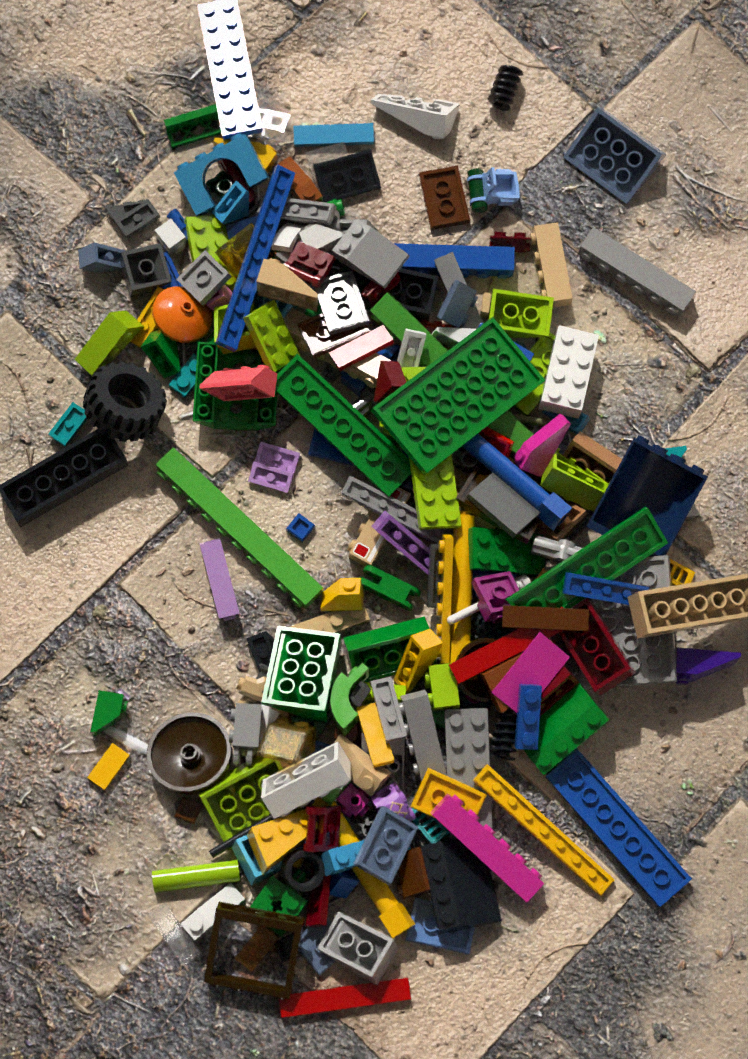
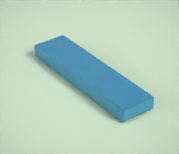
(333, 134)

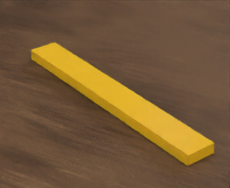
(543, 830)

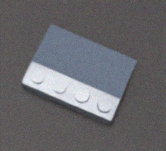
(614, 155)

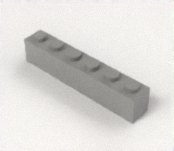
(636, 272)

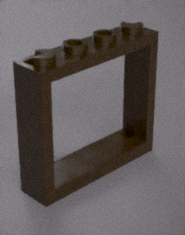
(262, 918)

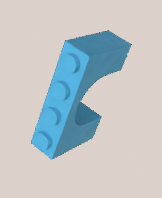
(192, 175)

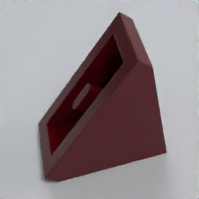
(389, 379)

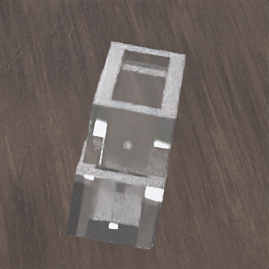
(174, 934)

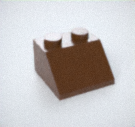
(412, 875)

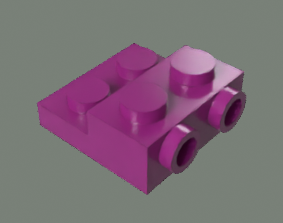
(492, 592)

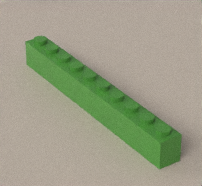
(397, 318)
(239, 528)

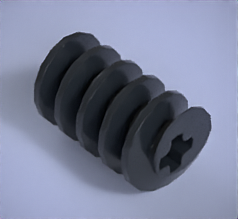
(504, 86)
(504, 736)

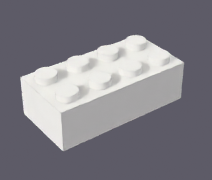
(568, 372)
(306, 780)

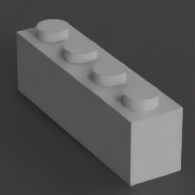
(422, 733)

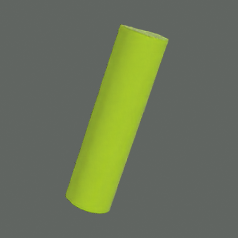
(195, 876)

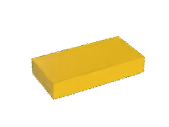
(108, 766)

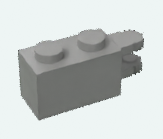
(246, 730)

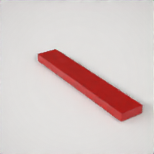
(496, 652)
(345, 997)

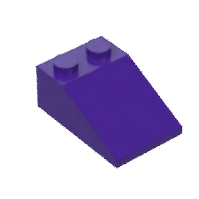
(699, 663)

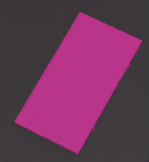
(535, 666)

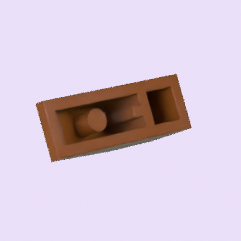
(302, 185)

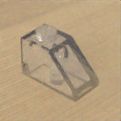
(272, 124)

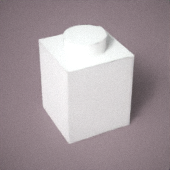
(171, 237)

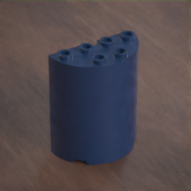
(652, 481)

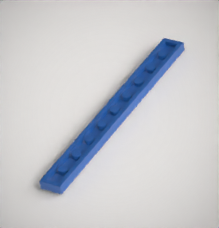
(257, 250)

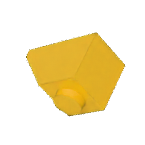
(343, 595)

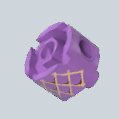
(394, 800)

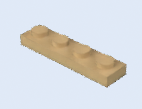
(335, 621)

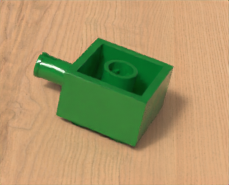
(278, 892)

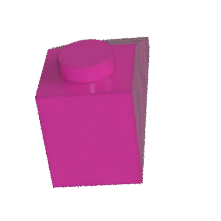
(540, 447)

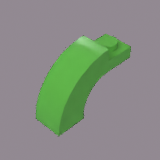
(342, 712)

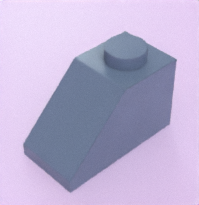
(99, 258)

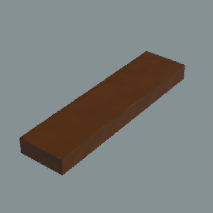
(545, 618)

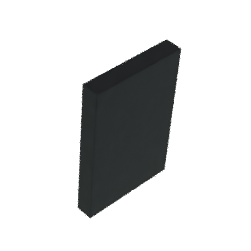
(347, 176)

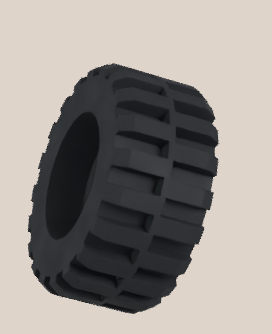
(116, 419)

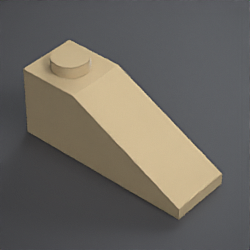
(362, 769)

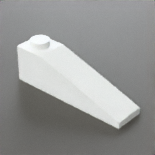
(429, 118)

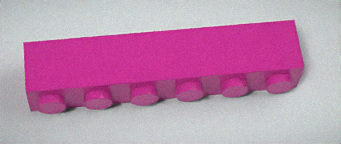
(487, 848)

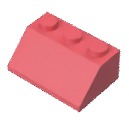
(241, 383)

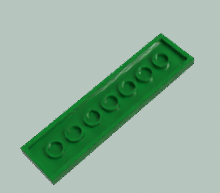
(343, 426)
(602, 558)

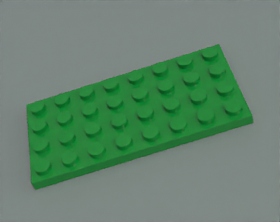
(458, 395)

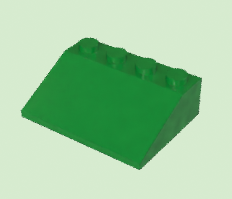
(302, 672)
(566, 728)

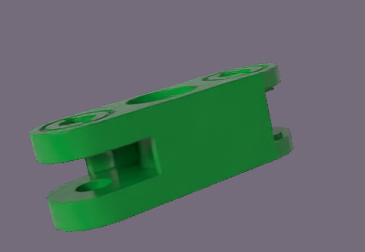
(389, 587)

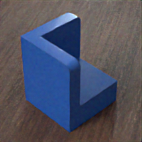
(343, 883)

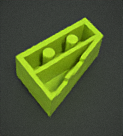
(108, 340)

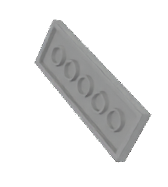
(468, 751)

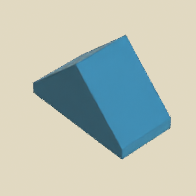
(233, 204)

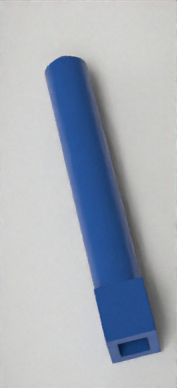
(551, 507)

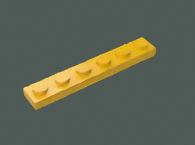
(444, 589)

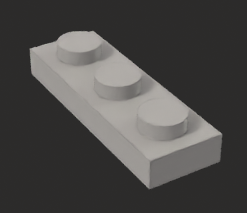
(388, 709)

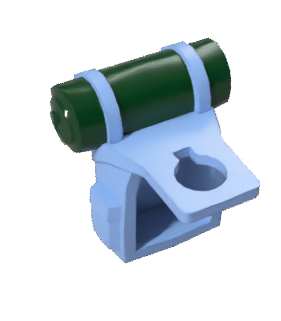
(492, 187)

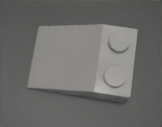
(370, 253)
(358, 947)

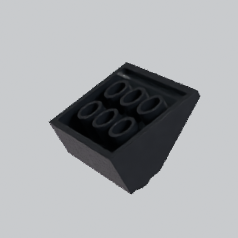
(459, 887)

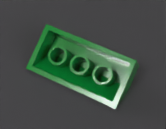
(382, 647)

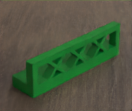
(190, 120)

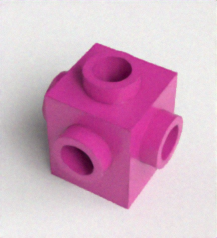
(352, 793)

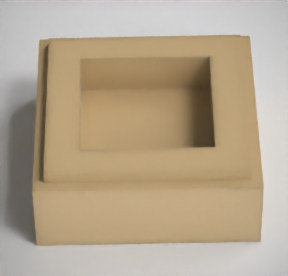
(485, 305)

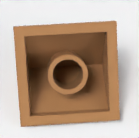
(572, 522)

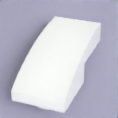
(287, 237)

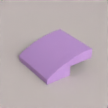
(274, 467)

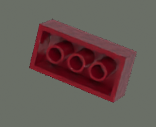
(597, 652)

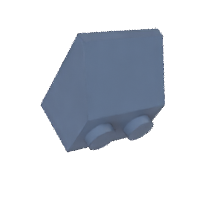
(457, 304)

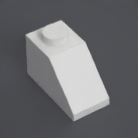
(320, 237)

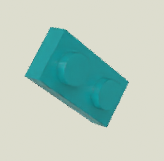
(185, 380)
(68, 425)

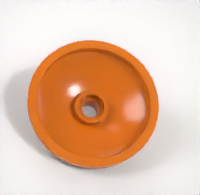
(178, 322)

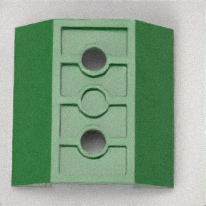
(215, 413)

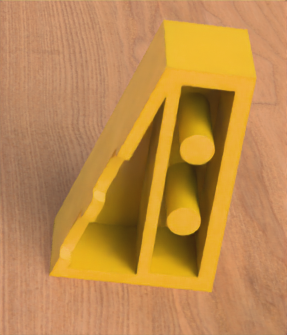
(278, 838)

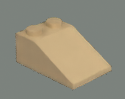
(281, 284)

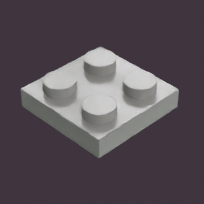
(204, 277)

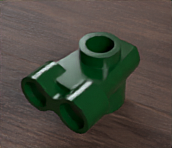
(219, 184)

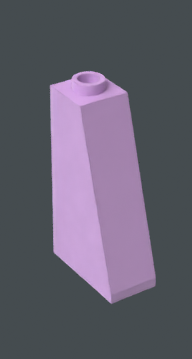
(219, 579)

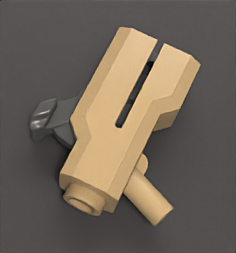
(254, 688)

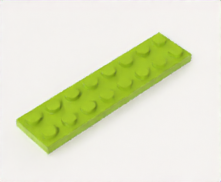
(436, 491)

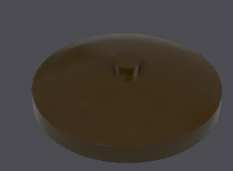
(189, 753)

